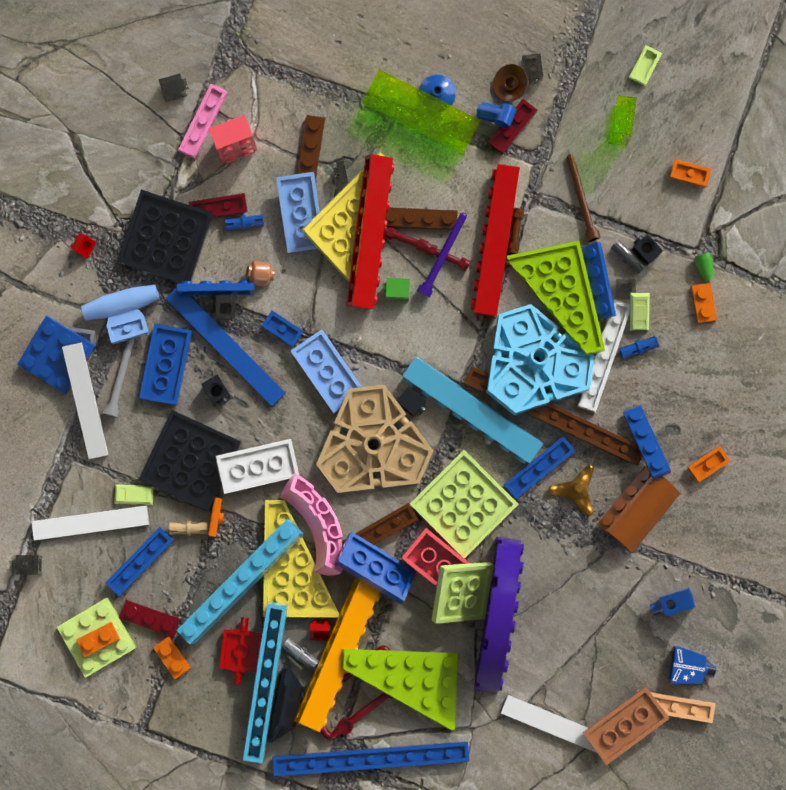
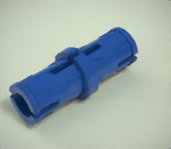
(244, 222)
(639, 347)

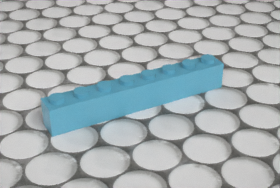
(473, 410)
(240, 582)
(265, 682)

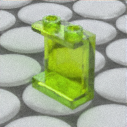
(622, 120)

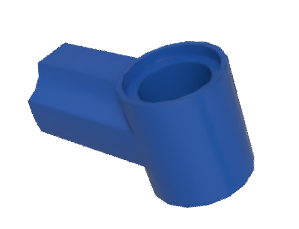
(500, 115)

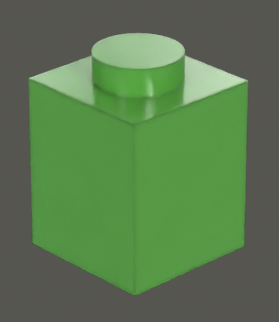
(396, 289)

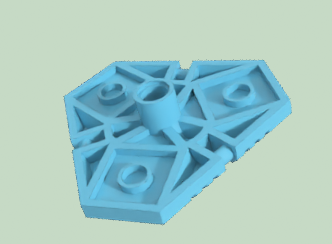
(520, 379)

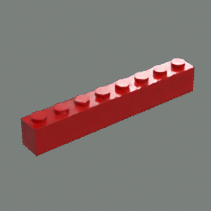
(370, 231)
(496, 241)

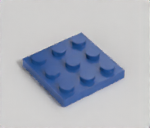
(45, 353)

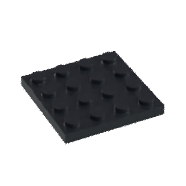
(165, 237)
(186, 461)

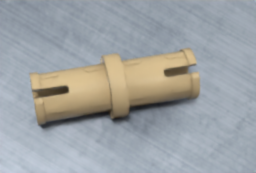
(188, 528)

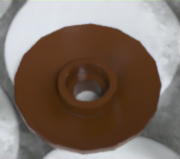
(504, 78)

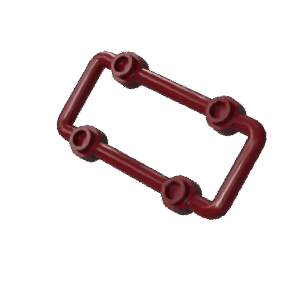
(345, 725)

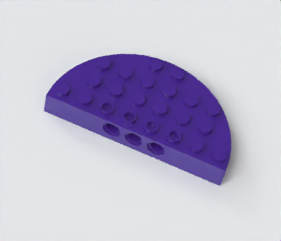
(499, 615)

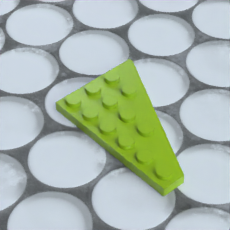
(562, 285)
(415, 678)

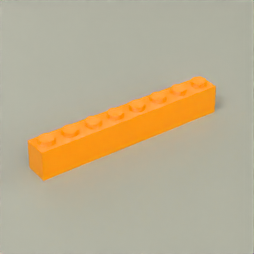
(329, 672)

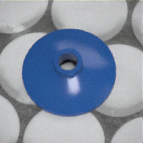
(447, 88)

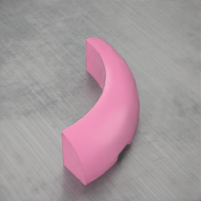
(320, 520)

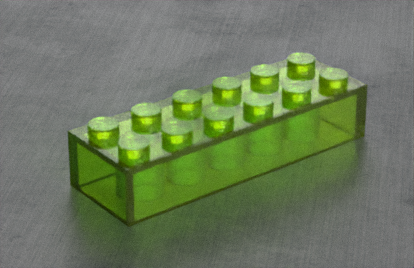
(421, 112)

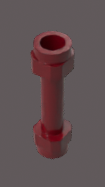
(420, 244)
(462, 263)

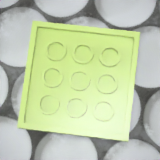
(464, 504)

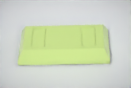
(645, 65)
(639, 311)
(134, 494)

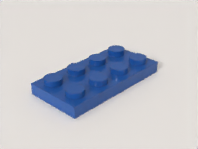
(165, 364)
(375, 567)

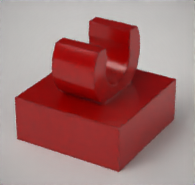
(83, 245)
(319, 632)

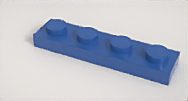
(599, 280)
(224, 287)
(646, 442)
(539, 467)
(139, 561)

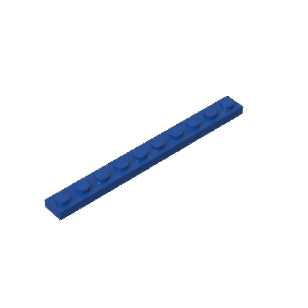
(371, 758)

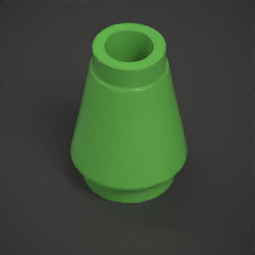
(705, 266)

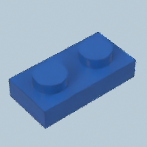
(282, 328)

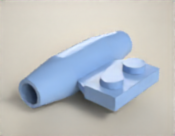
(123, 312)

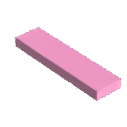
(202, 121)

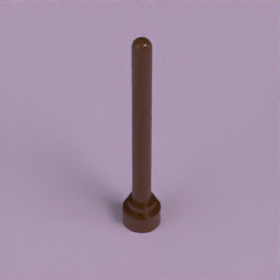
(592, 233)

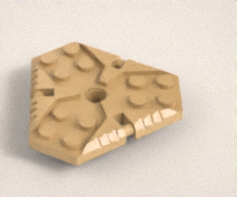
(370, 415)

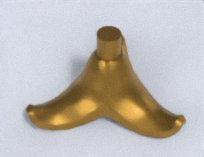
(576, 490)

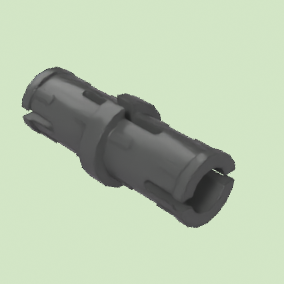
(629, 256)

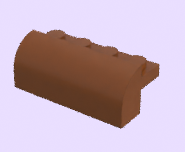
(638, 509)

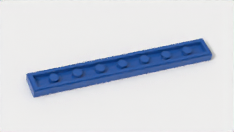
(227, 347)

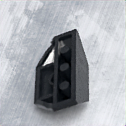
(287, 704)

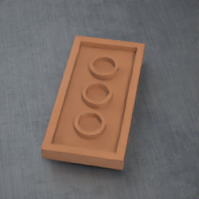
(626, 725)

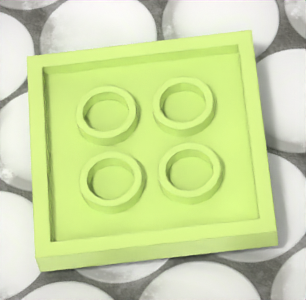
(462, 592)
(88, 621)

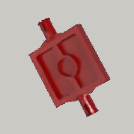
(240, 650)

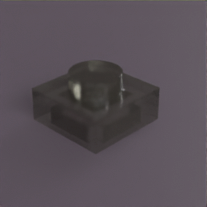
(340, 172)
(624, 288)

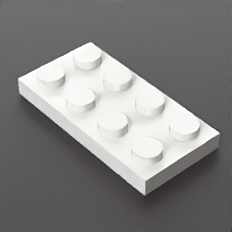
(257, 466)

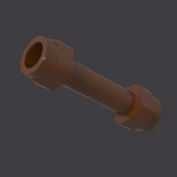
(513, 246)

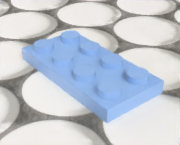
(298, 207)
(325, 369)

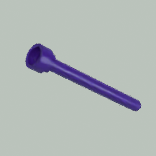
(426, 287)

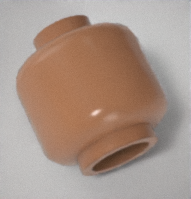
(260, 273)

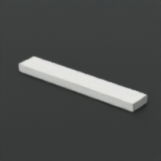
(603, 360)
(85, 400)
(90, 523)
(546, 721)

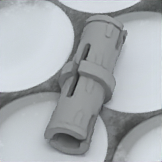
(300, 654)

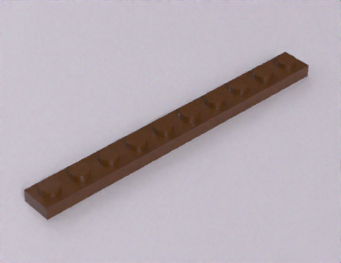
(569, 423)

